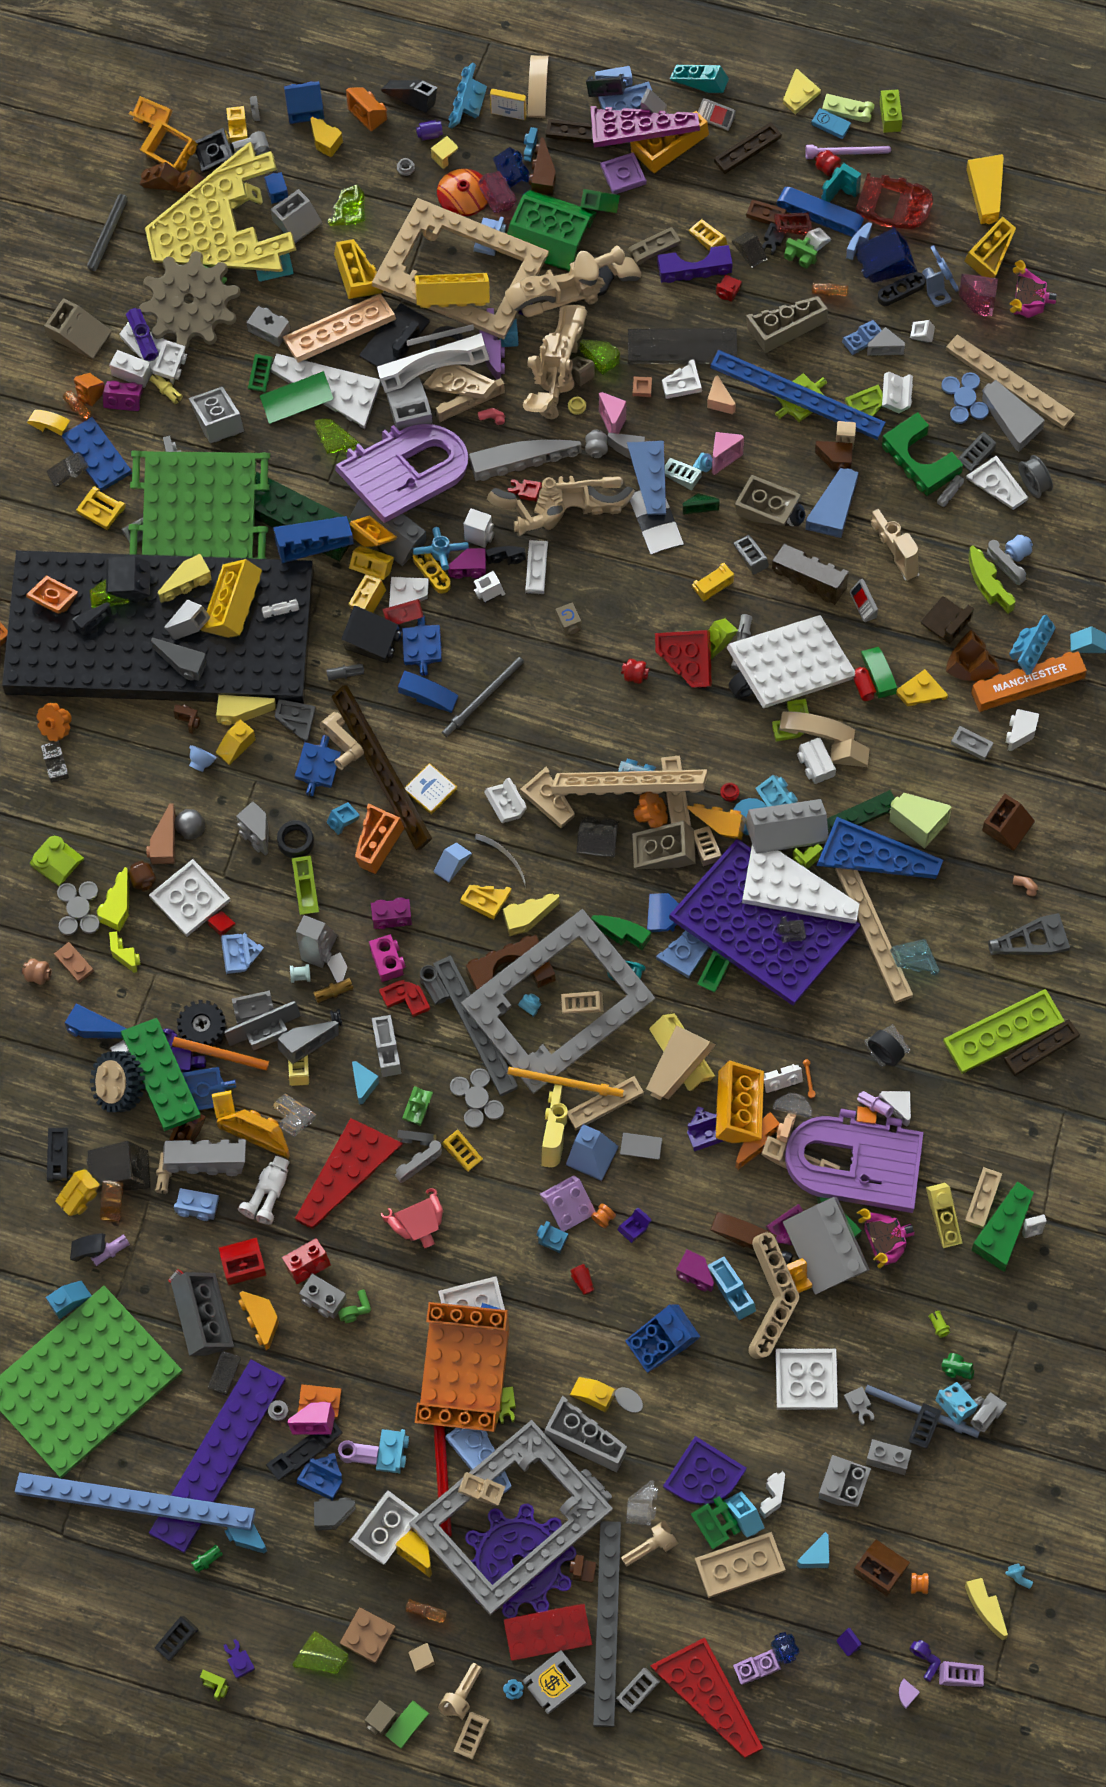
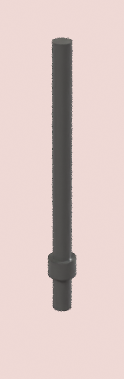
(458, 720)

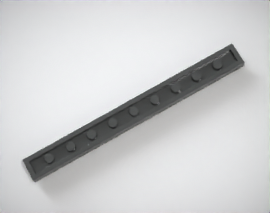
(607, 1624)

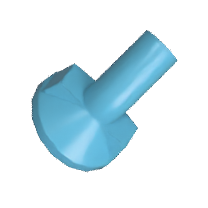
(1015, 1571)

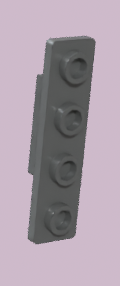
(263, 1028)

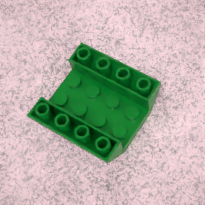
(551, 226)

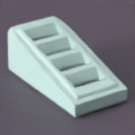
(683, 480)

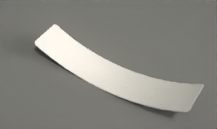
(502, 849)

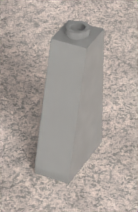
(1012, 415)

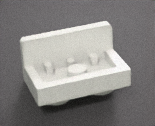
(506, 801)

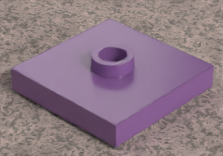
(623, 173)

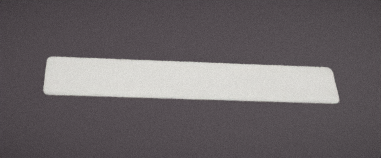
(440, 335)

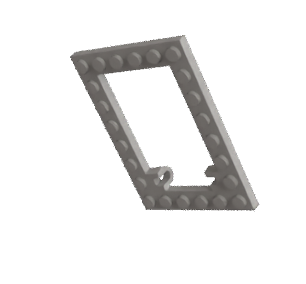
(484, 1002)
(523, 1448)

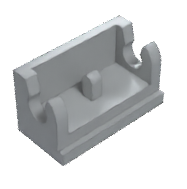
(252, 1006)
(641, 1146)

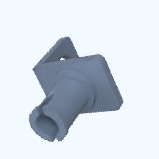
(936, 286)

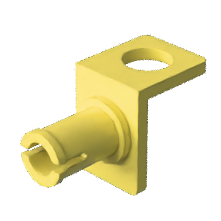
(248, 187)

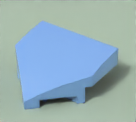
(239, 952)

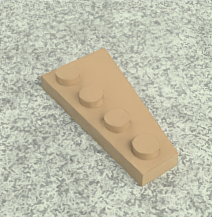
(460, 381)

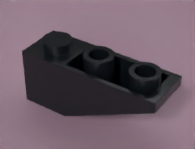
(412, 92)

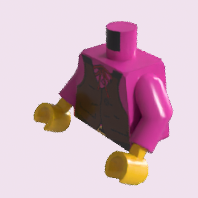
(1030, 293)
(885, 1236)

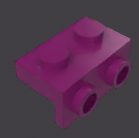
(122, 395)

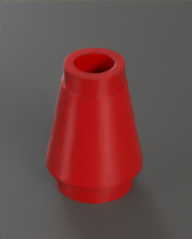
(582, 1278)

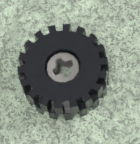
(207, 1014)

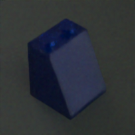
(886, 257)

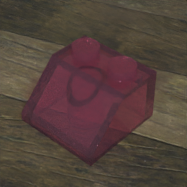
(978, 293)

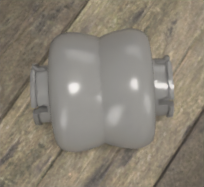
(596, 443)

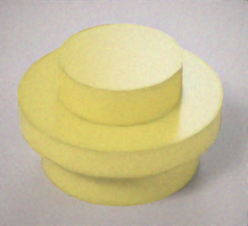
(577, 405)

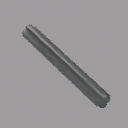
(107, 232)

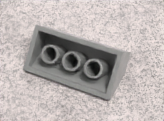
(787, 826)

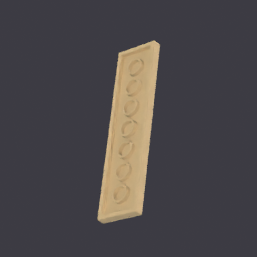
(631, 781)

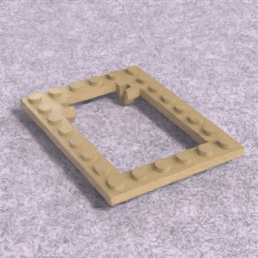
(425, 216)

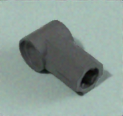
(433, 986)

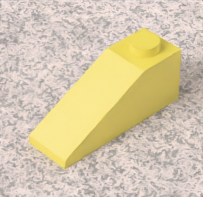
(233, 708)

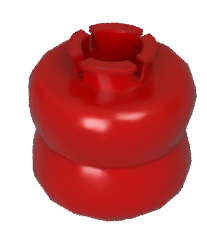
(827, 162)
(635, 671)

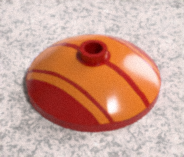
(458, 199)

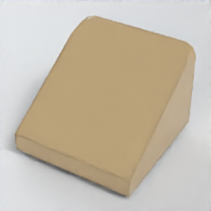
(421, 1657)

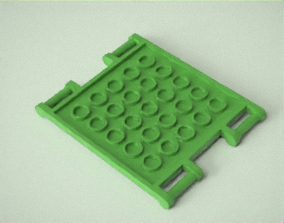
(199, 503)

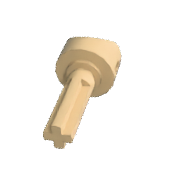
(661, 1538)
(455, 1703)

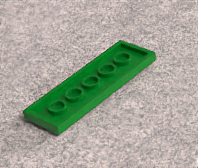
(162, 1074)

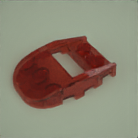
(912, 206)

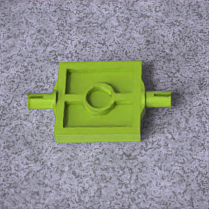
(796, 411)

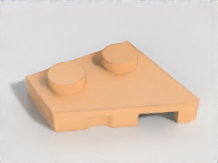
(784, 1130)

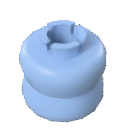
(1019, 547)

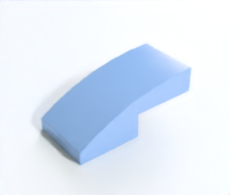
(859, 238)

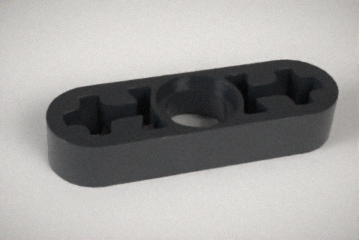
(906, 282)

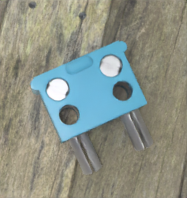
(957, 1402)

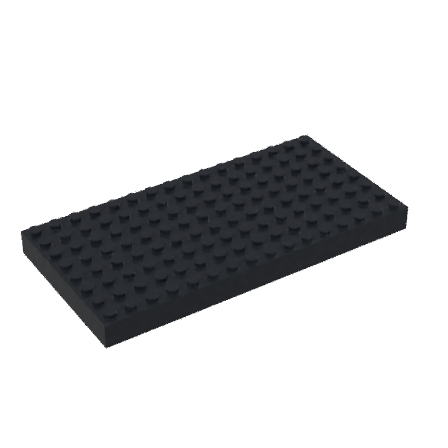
(117, 656)

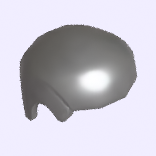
(190, 824)

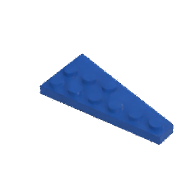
(865, 850)

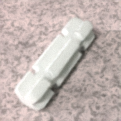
(280, 608)

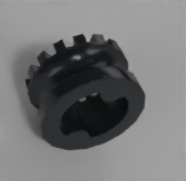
(335, 1016)

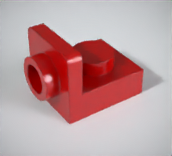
(728, 288)

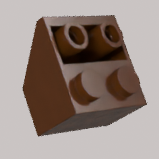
(1008, 822)
(881, 1567)

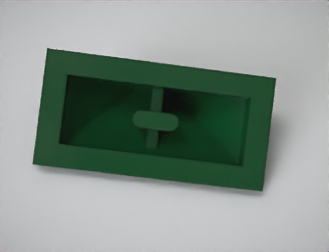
(700, 503)

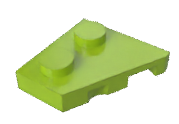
(866, 401)

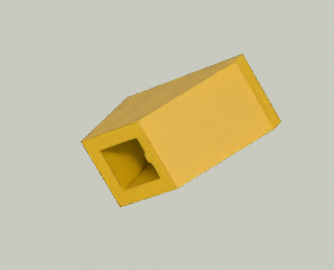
(326, 138)

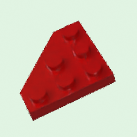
(687, 655)

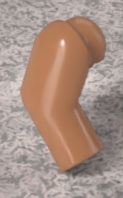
(1028, 883)

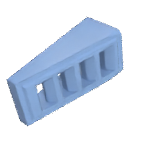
(613, 73)

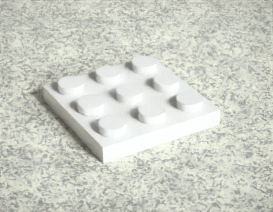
(189, 897)
(806, 1379)

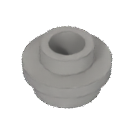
(405, 162)
(278, 1416)

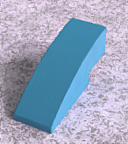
(732, 1288)

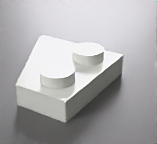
(408, 589)

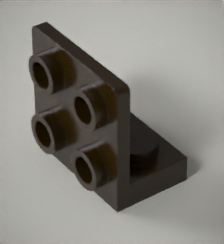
(947, 619)

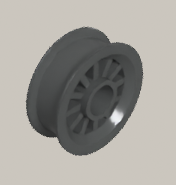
(1035, 476)

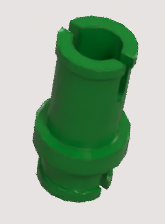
(203, 1561)

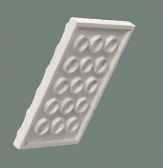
(791, 661)

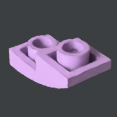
(757, 1667)

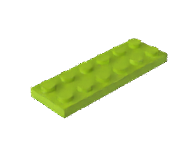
(1003, 1031)

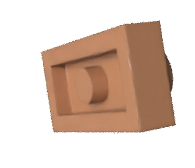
(73, 962)

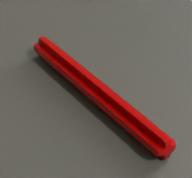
(441, 1469)

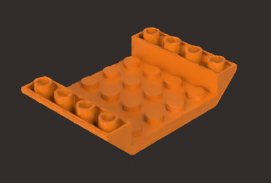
(464, 1367)

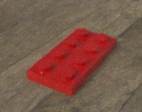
(547, 1631)

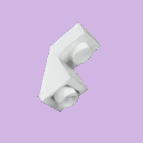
(775, 1487)

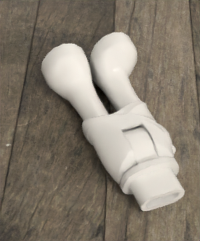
(271, 1183)

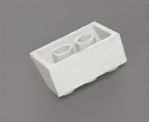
(383, 1528)

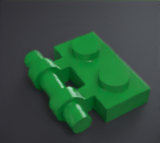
(710, 1525)

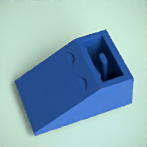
(662, 1337)

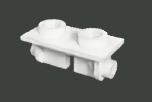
(790, 1076)

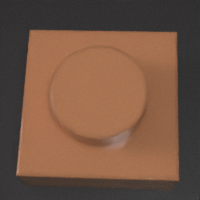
(642, 386)

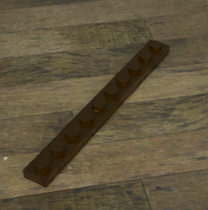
(381, 767)

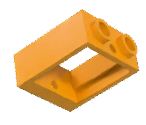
(155, 137)

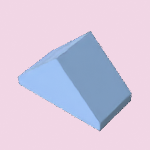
(451, 861)

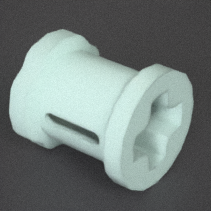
(300, 973)

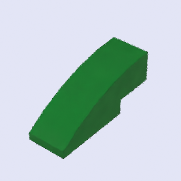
(879, 672)
(622, 930)
(714, 972)

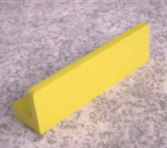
(662, 1032)

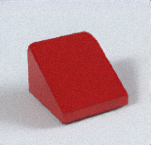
(221, 923)

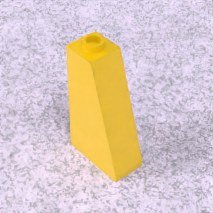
(986, 185)

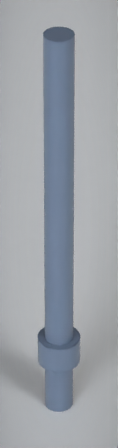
(916, 1408)

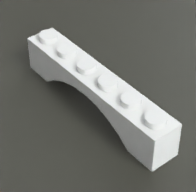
(400, 372)

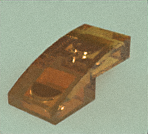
(111, 1201)

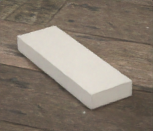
(536, 567)

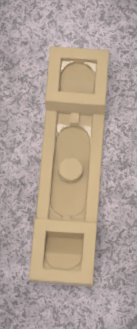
(537, 86)
(815, 725)
(775, 1152)

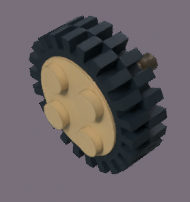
(117, 1081)

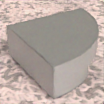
(254, 107)

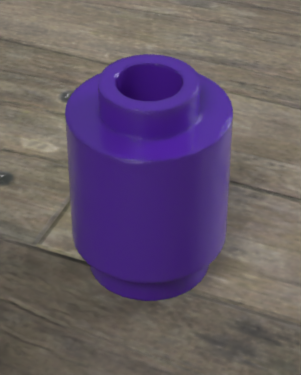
(429, 130)

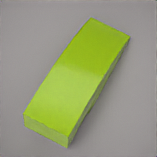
(305, 885)

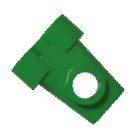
(954, 1366)

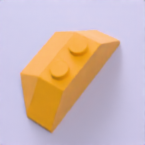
(255, 1130)

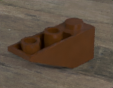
(544, 173)

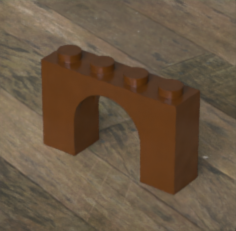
(483, 969)

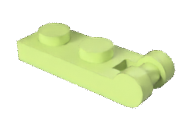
(848, 108)

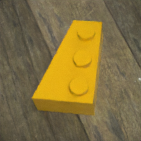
(990, 250)
(355, 270)

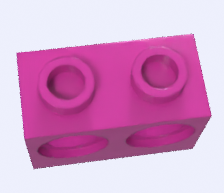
(391, 956)

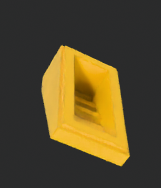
(718, 240)
(467, 1146)

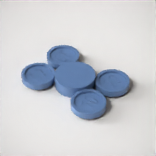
(944, 268)
(965, 398)

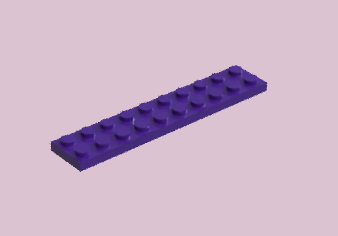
(221, 1449)

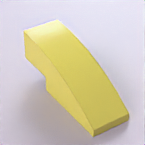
(986, 1607)

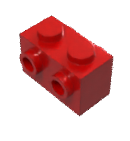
(306, 1261)

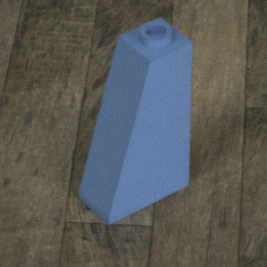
(834, 505)

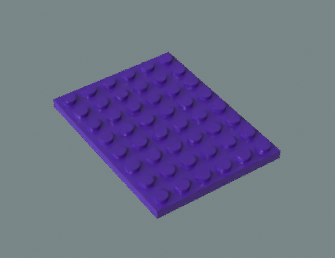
(749, 932)

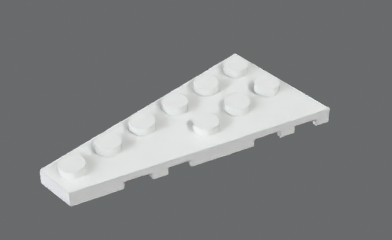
(351, 392)

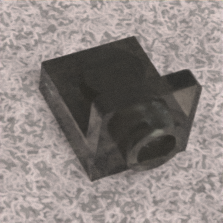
(791, 930)

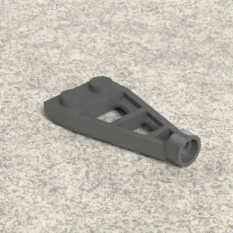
(1053, 932)

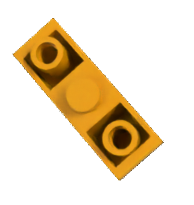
(261, 1316)

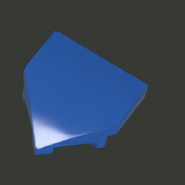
(659, 910)
(322, 1476)

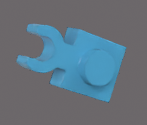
(530, 141)

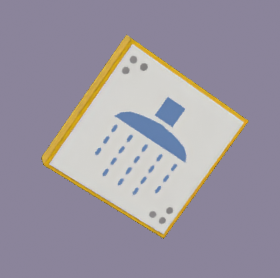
(508, 104)
(430, 789)

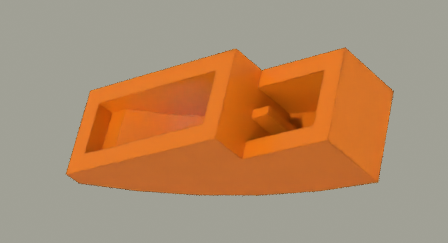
(753, 1148)

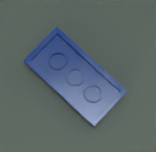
(102, 458)

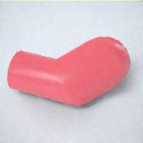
(492, 413)

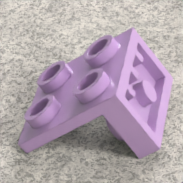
(568, 1203)

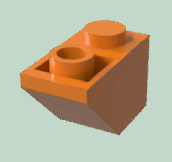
(89, 388)

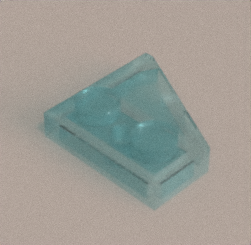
(915, 956)

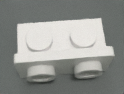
(169, 361)
(897, 392)

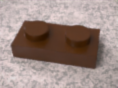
(763, 212)

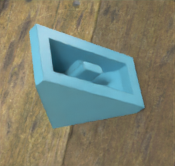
(1088, 641)
(365, 1081)
(817, 1555)

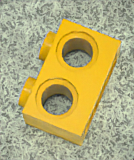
(371, 562)

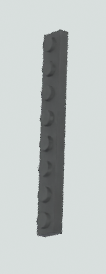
(487, 1051)

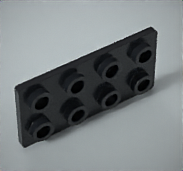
(391, 339)

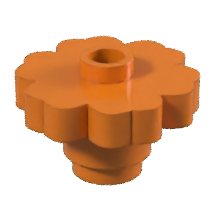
(53, 721)
(651, 810)

